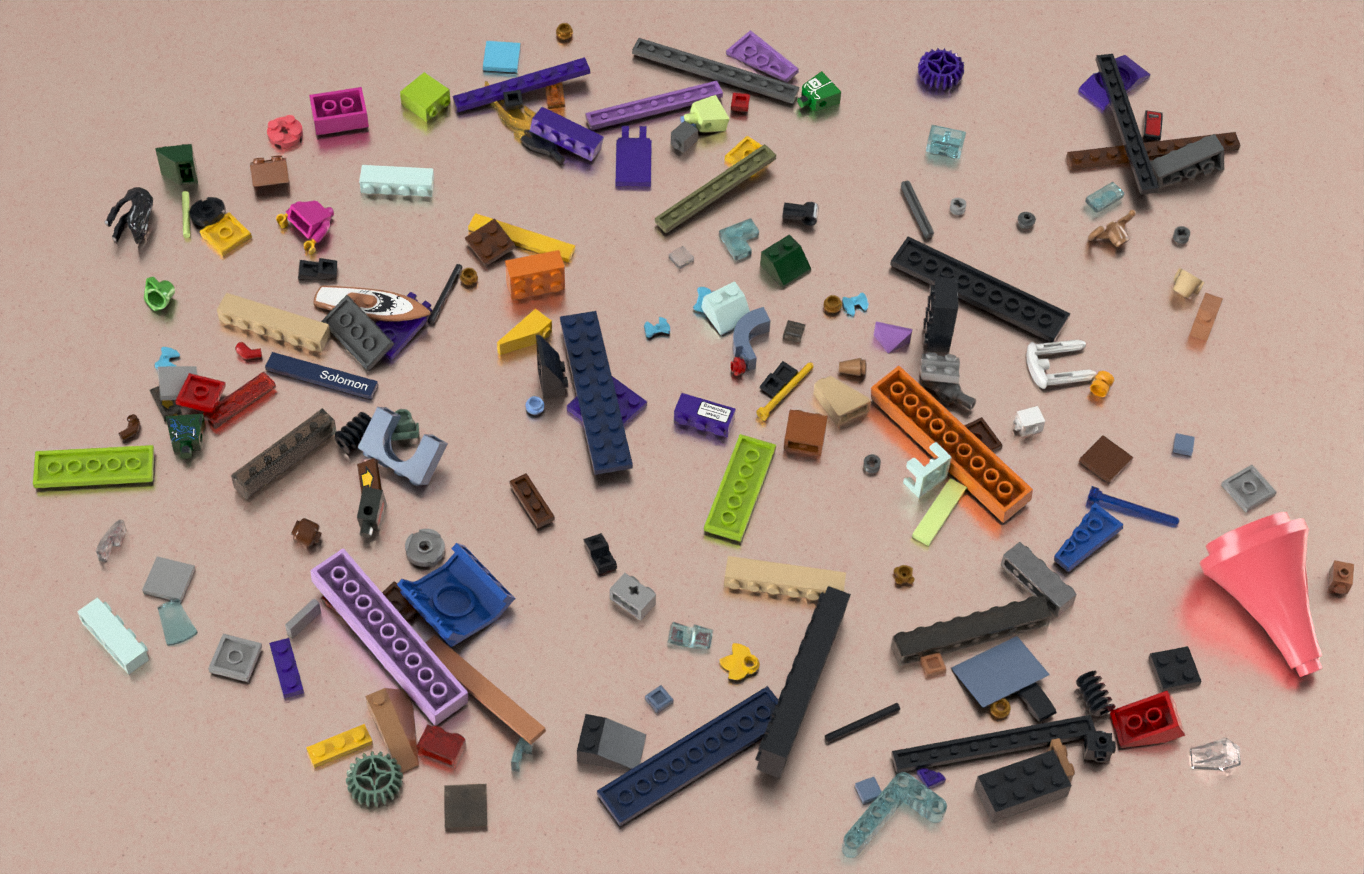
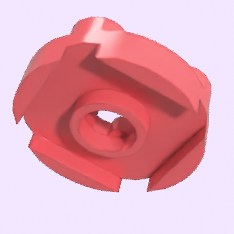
(287, 124)

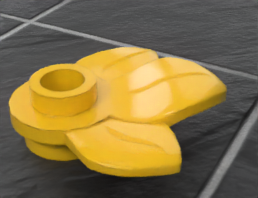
(737, 662)

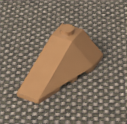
(396, 724)

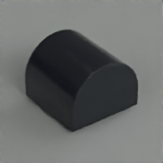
(513, 100)

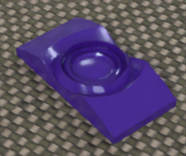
(1131, 75)

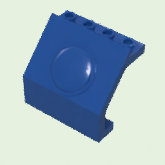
(458, 596)

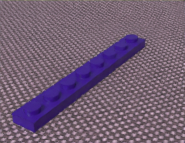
(523, 83)

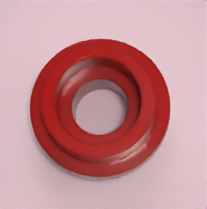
(738, 366)

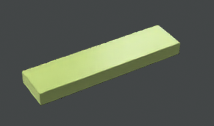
(939, 512)

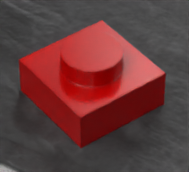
(740, 102)

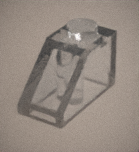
(1216, 755)

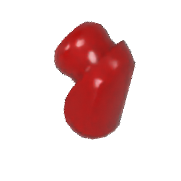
(246, 353)

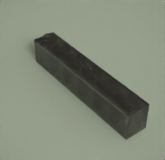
(284, 453)

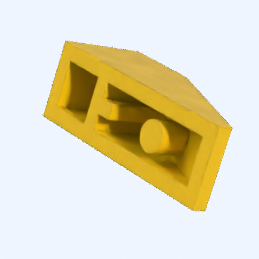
(525, 333)

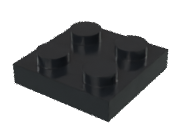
(1175, 669)

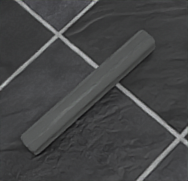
(917, 209)

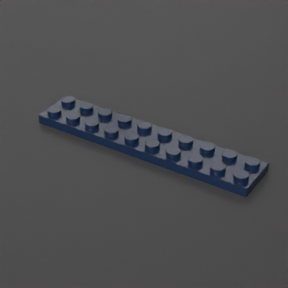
(596, 393)
(689, 757)

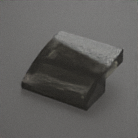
(465, 805)

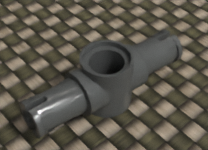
(950, 393)

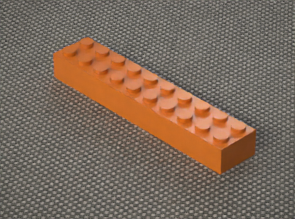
(971, 459)

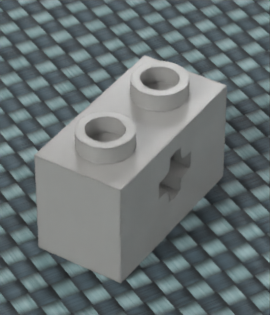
(633, 596)

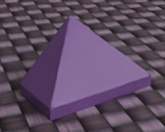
(892, 336)

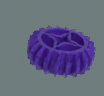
(951, 66)

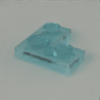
(736, 236)

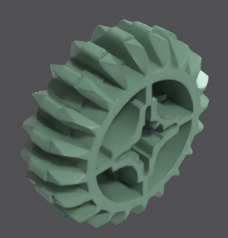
(359, 778)

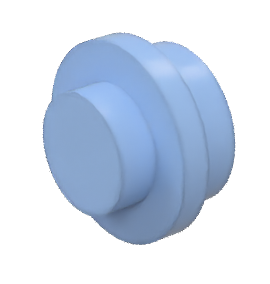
(535, 405)

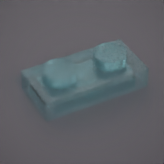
(1104, 197)

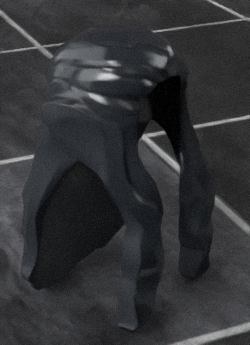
(136, 217)

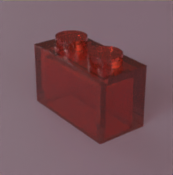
(441, 746)

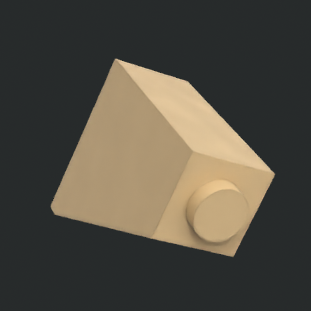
(840, 400)

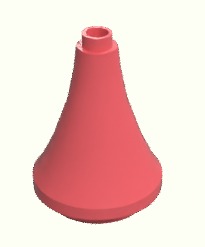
(1268, 576)

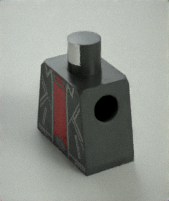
(371, 511)

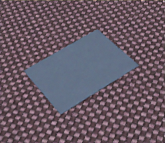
(1000, 671)

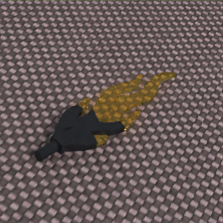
(522, 124)

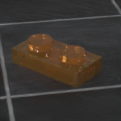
(555, 96)

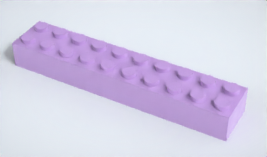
(389, 637)

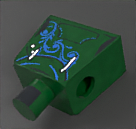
(186, 433)

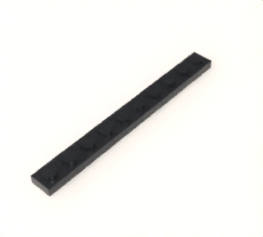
(1127, 124)
(991, 743)

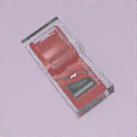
(111, 538)

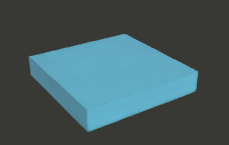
(501, 56)

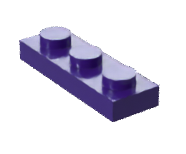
(286, 668)

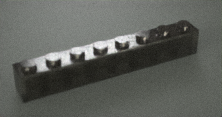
(971, 629)

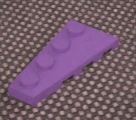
(760, 55)

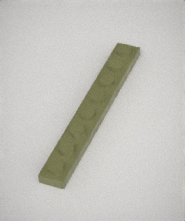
(715, 188)

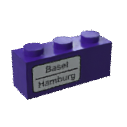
(704, 414)

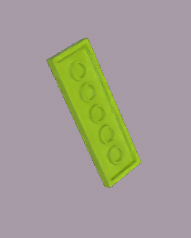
(93, 466)
(740, 488)

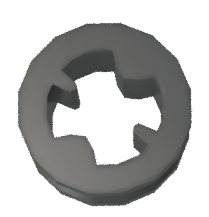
(1181, 230)
(877, 462)

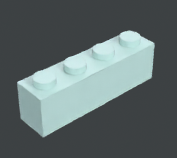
(396, 180)
(113, 635)

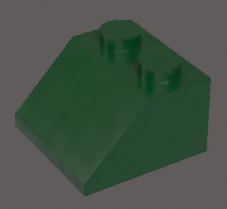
(785, 261)

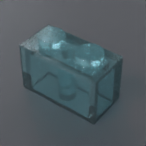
(945, 141)

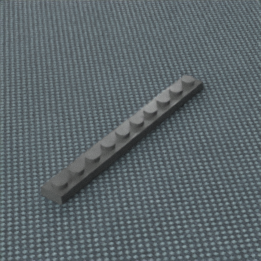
(715, 70)

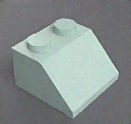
(725, 307)

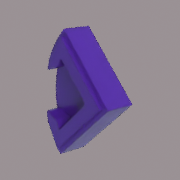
(930, 778)

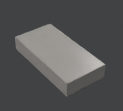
(303, 618)

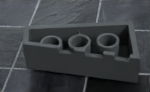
(1189, 161)

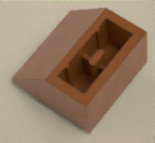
(269, 171)
(805, 432)

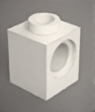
(1029, 421)

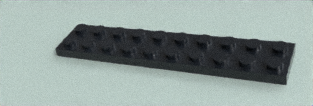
(982, 289)

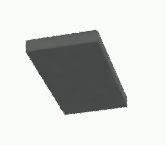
(358, 332)

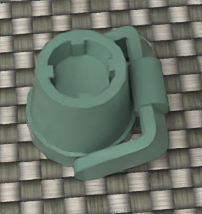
(406, 426)

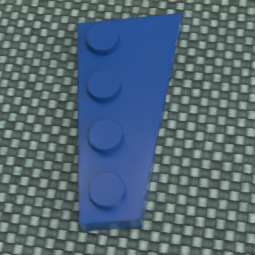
(1091, 534)

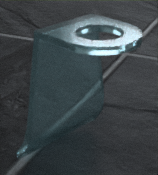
(175, 622)

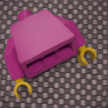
(309, 219)

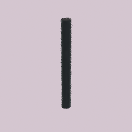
(445, 293)
(862, 722)

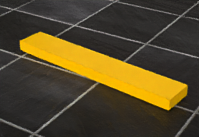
(527, 239)

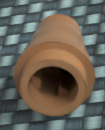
(854, 367)

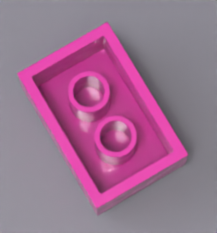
(339, 111)

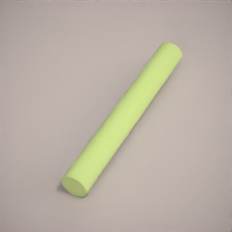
(185, 214)

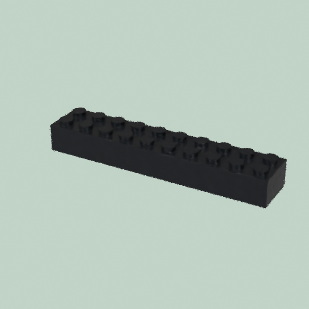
(801, 682)

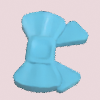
(702, 291)
(849, 303)
(663, 327)
(167, 353)

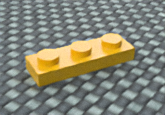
(339, 745)

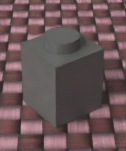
(684, 136)

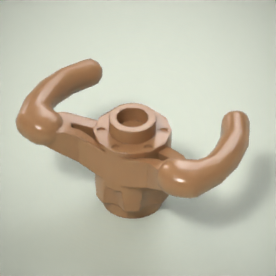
(1115, 231)

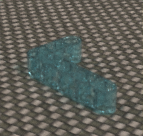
(887, 809)

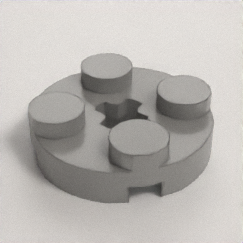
(420, 539)

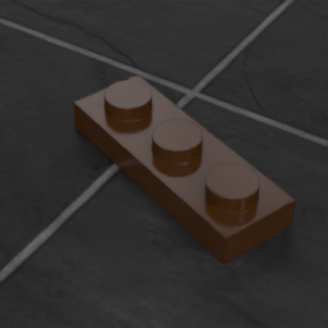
(532, 500)

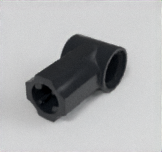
(806, 213)

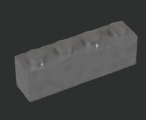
(1038, 578)

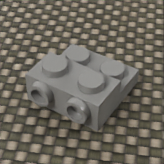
(940, 368)

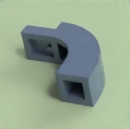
(750, 325)

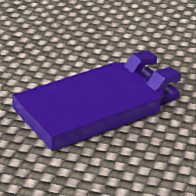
(633, 159)
(402, 331)

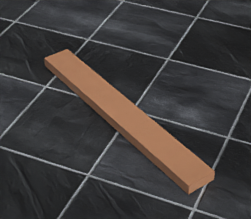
(487, 692)

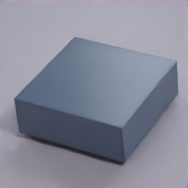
(1183, 444)
(659, 699)
(868, 789)

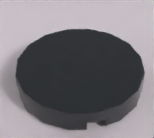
(207, 211)

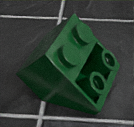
(178, 163)

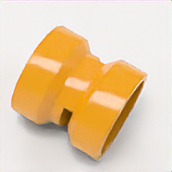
(1101, 384)

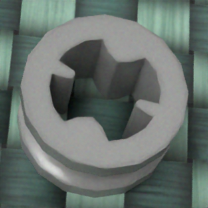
(958, 210)

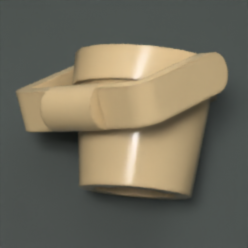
(1187, 283)

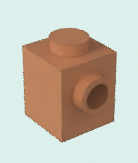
(1341, 577)

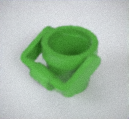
(158, 293)

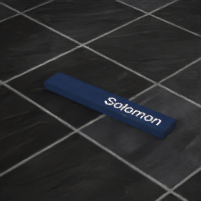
(321, 375)

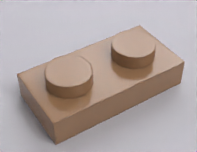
(1061, 753)

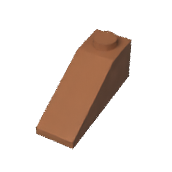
(1206, 316)

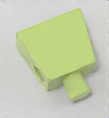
(708, 115)

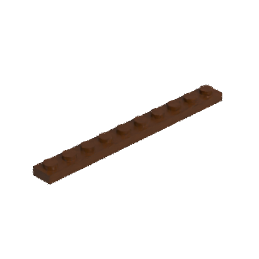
(1118, 155)

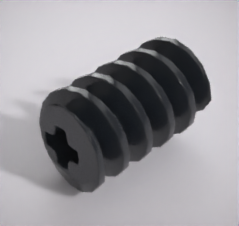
(352, 431)
(1094, 695)

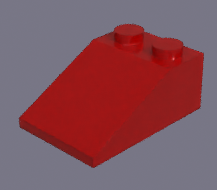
(1148, 721)

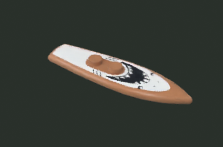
(376, 303)

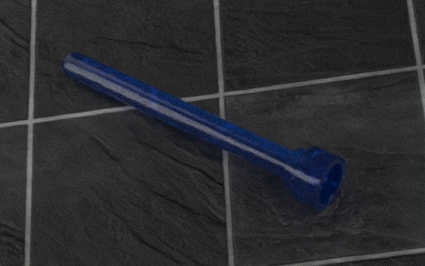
(1097, 495)

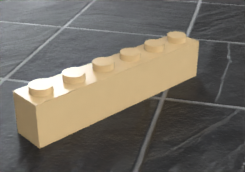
(273, 322)
(781, 578)

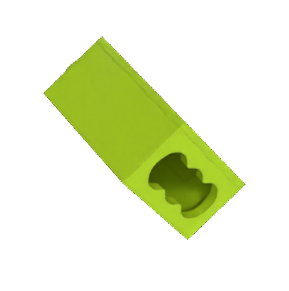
(425, 97)

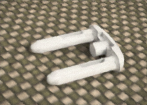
(1037, 366)

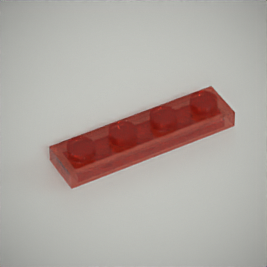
(240, 400)

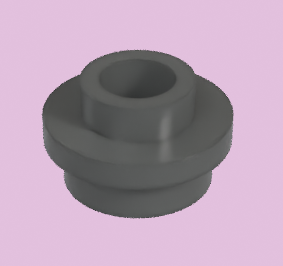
(1026, 220)

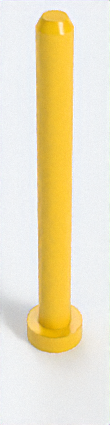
(763, 413)

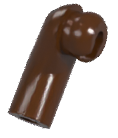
(132, 428)

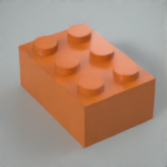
(535, 274)

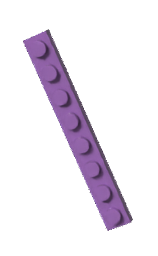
(652, 105)

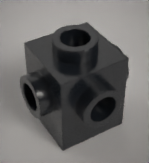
(1099, 746)

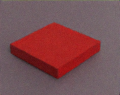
(200, 393)

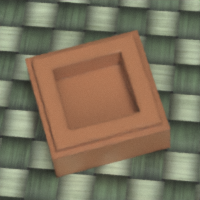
(933, 664)

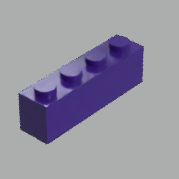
(566, 133)

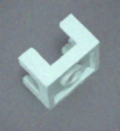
(931, 474)

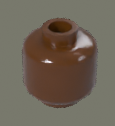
(306, 532)

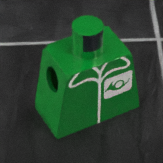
(819, 93)

